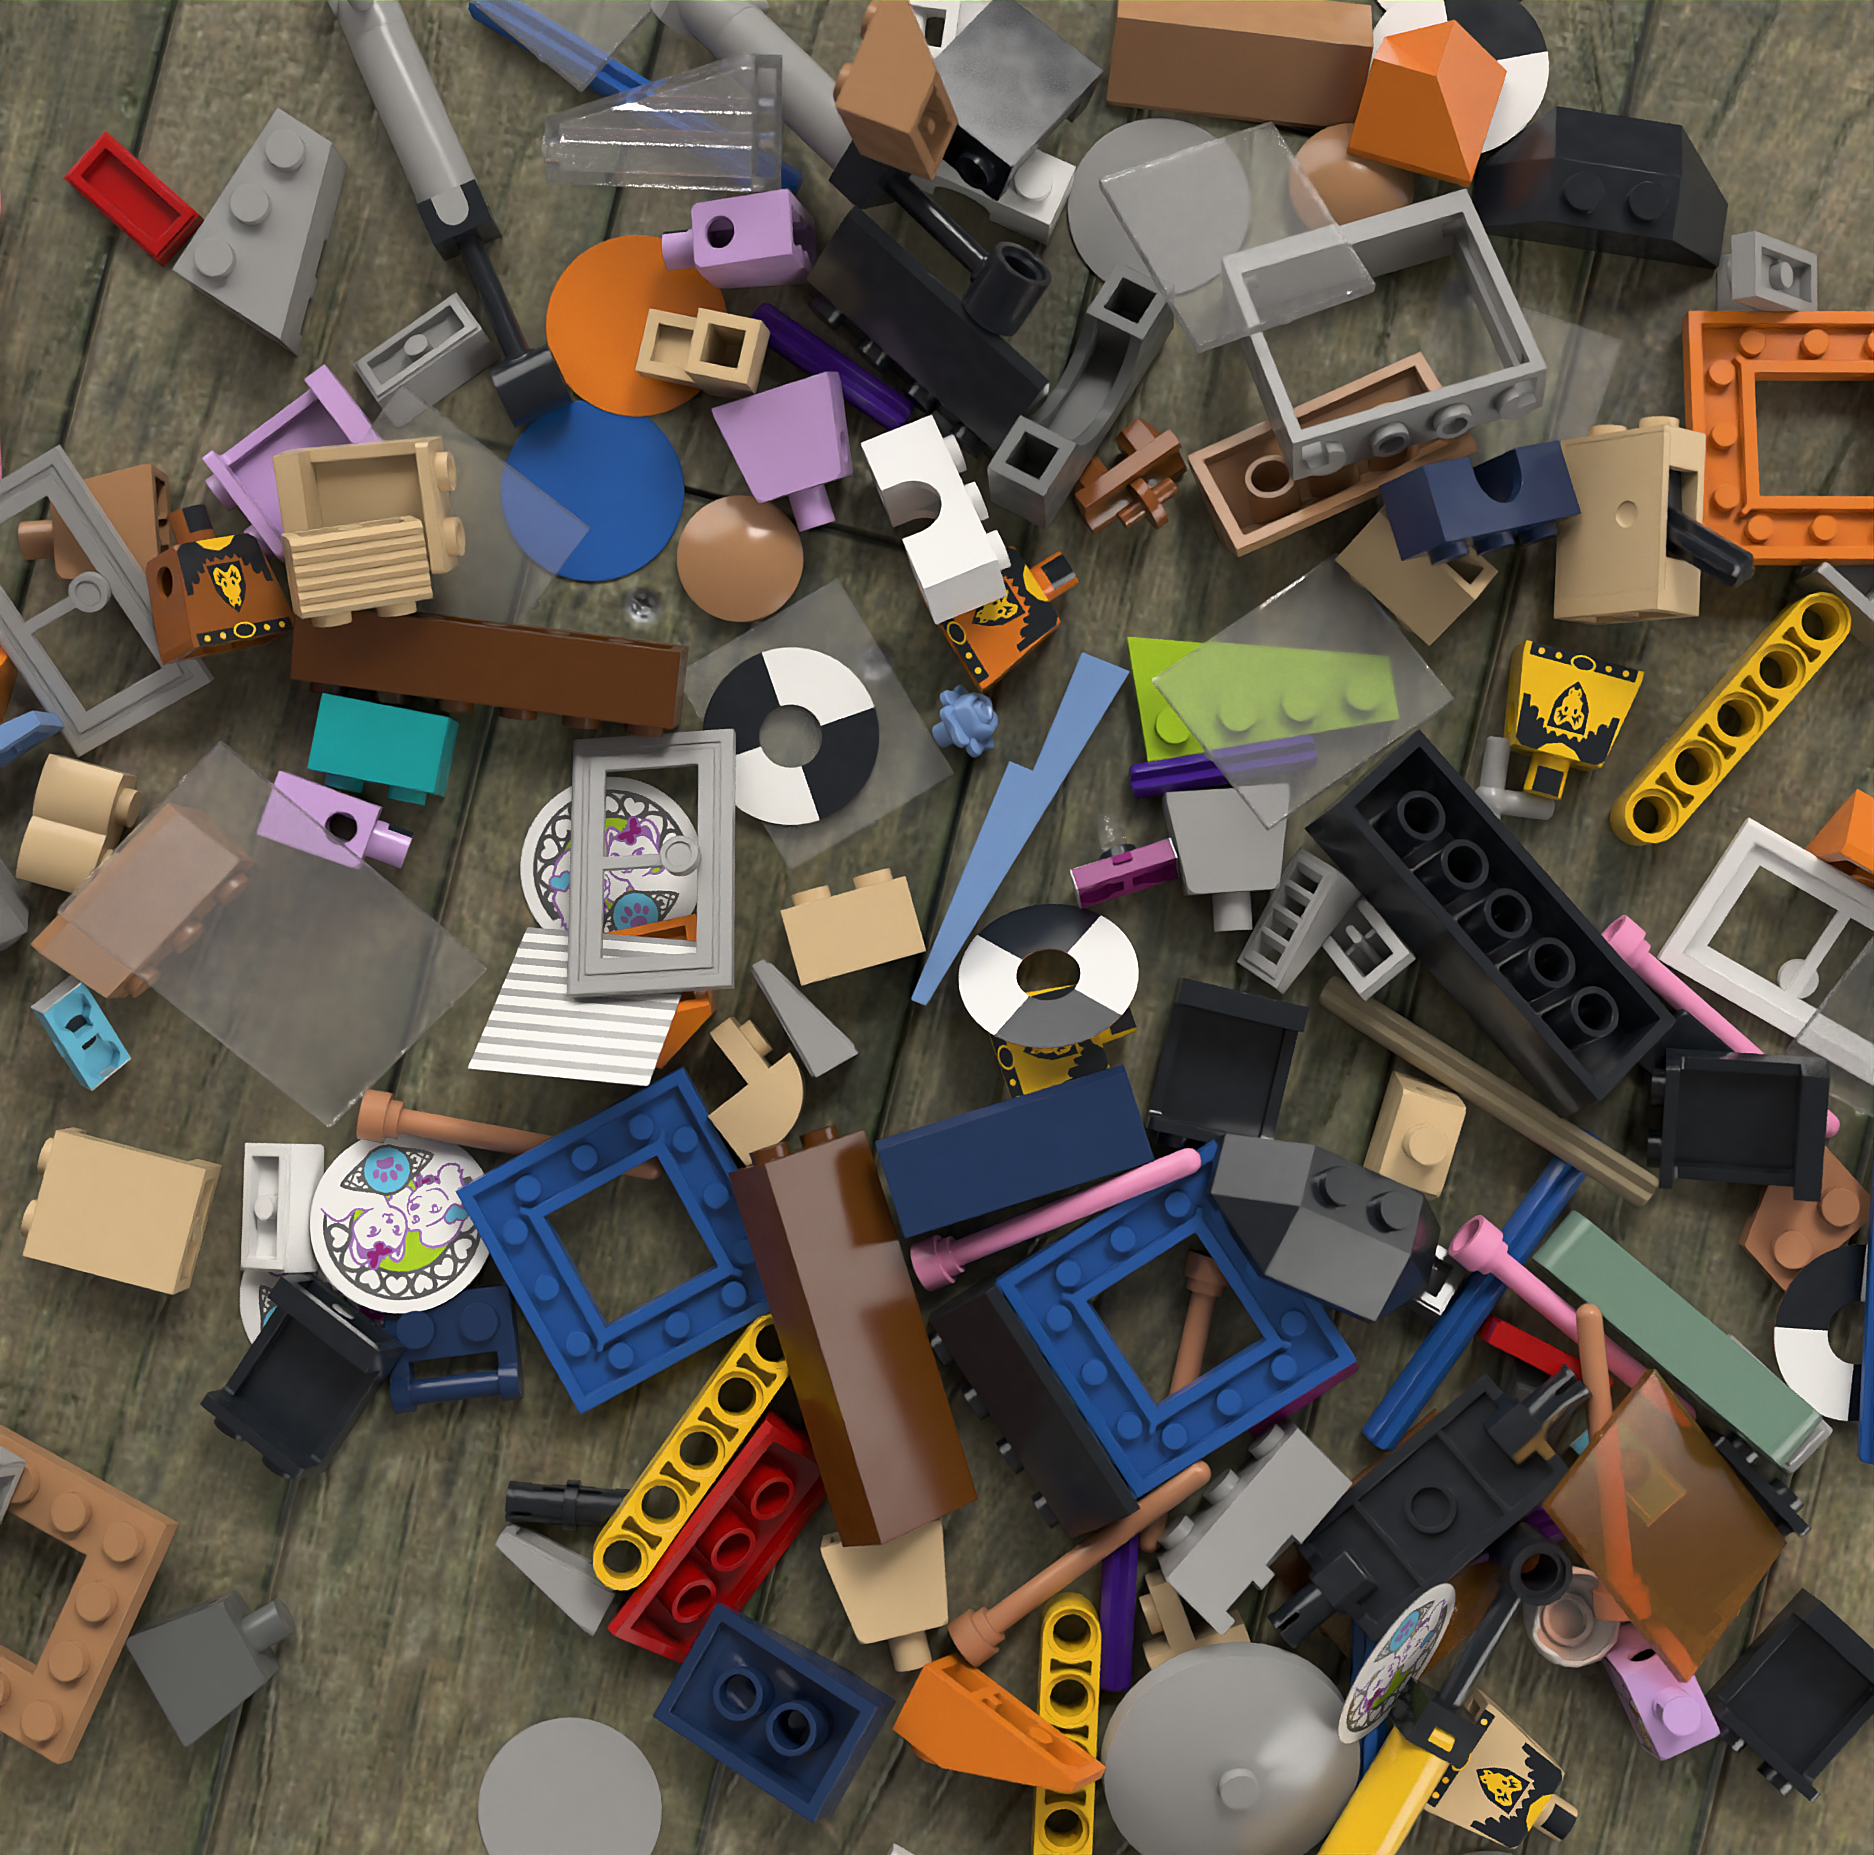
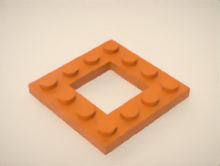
(1720, 366)

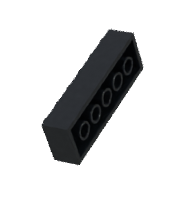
(1491, 925)

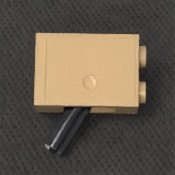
(1639, 527)

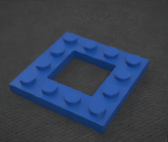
(512, 1219)
(1164, 1438)

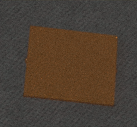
(1665, 1525)

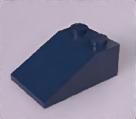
(774, 1712)

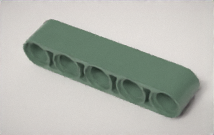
(1677, 1339)

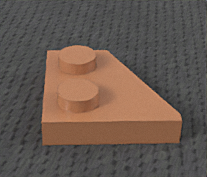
(1791, 1233)

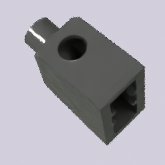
(209, 1658)

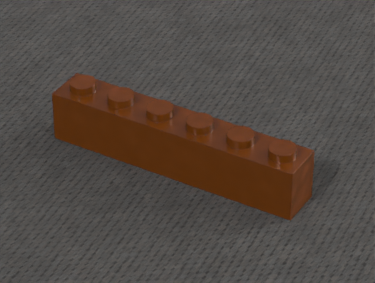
(496, 665)

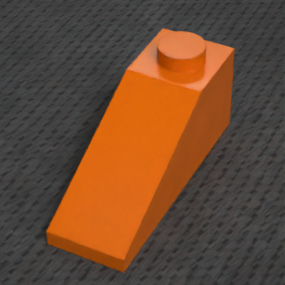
(981, 1729)

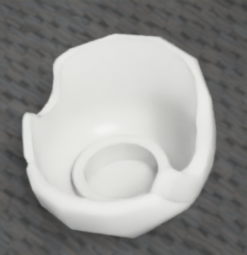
(1567, 1628)

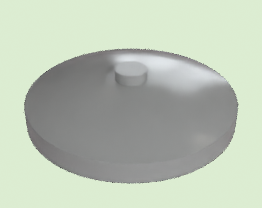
(1229, 1755)

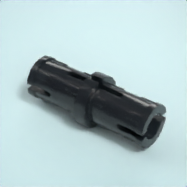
(562, 1504)

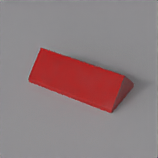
(727, 1540)

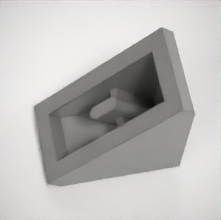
(1367, 948)

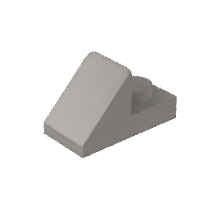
(1766, 276)

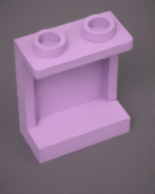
(246, 471)

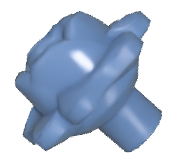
(966, 721)

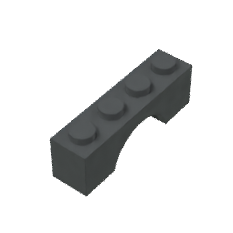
(1055, 444)

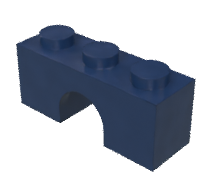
(1454, 506)

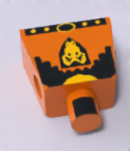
(1006, 631)

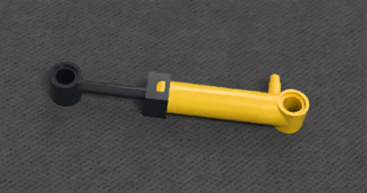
(1434, 1725)

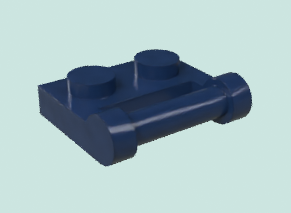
(467, 1324)

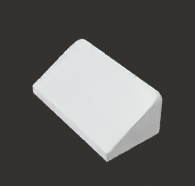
(277, 1206)

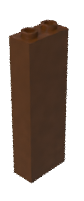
(852, 1336)

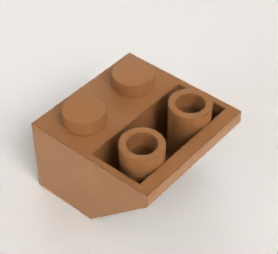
(895, 94)

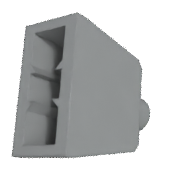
(1223, 852)

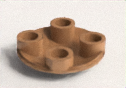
(1352, 184)
(740, 559)

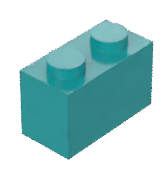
(383, 747)

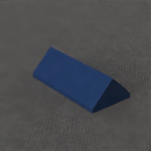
(1014, 1151)

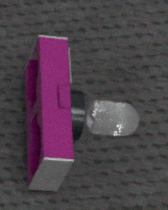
(1122, 866)

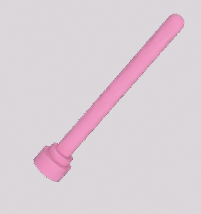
(1629, 943)
(1481, 1248)
(941, 1259)

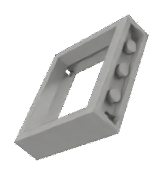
(1384, 246)

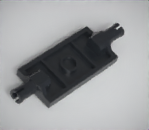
(1432, 1507)

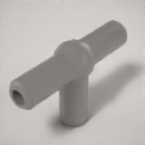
(1493, 782)

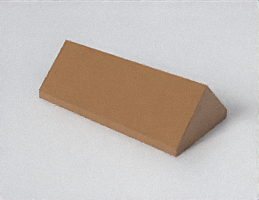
(1243, 59)
(1251, 486)

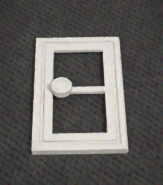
(1797, 978)

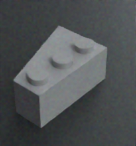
(268, 231)
(1249, 1521)

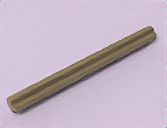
(1489, 1092)

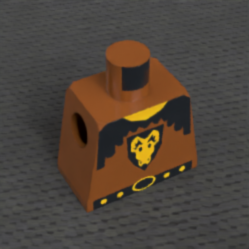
(213, 592)

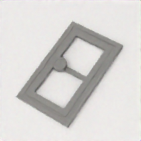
(90, 591)
(714, 858)

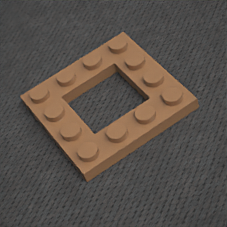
(124, 1547)

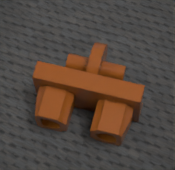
(1136, 484)

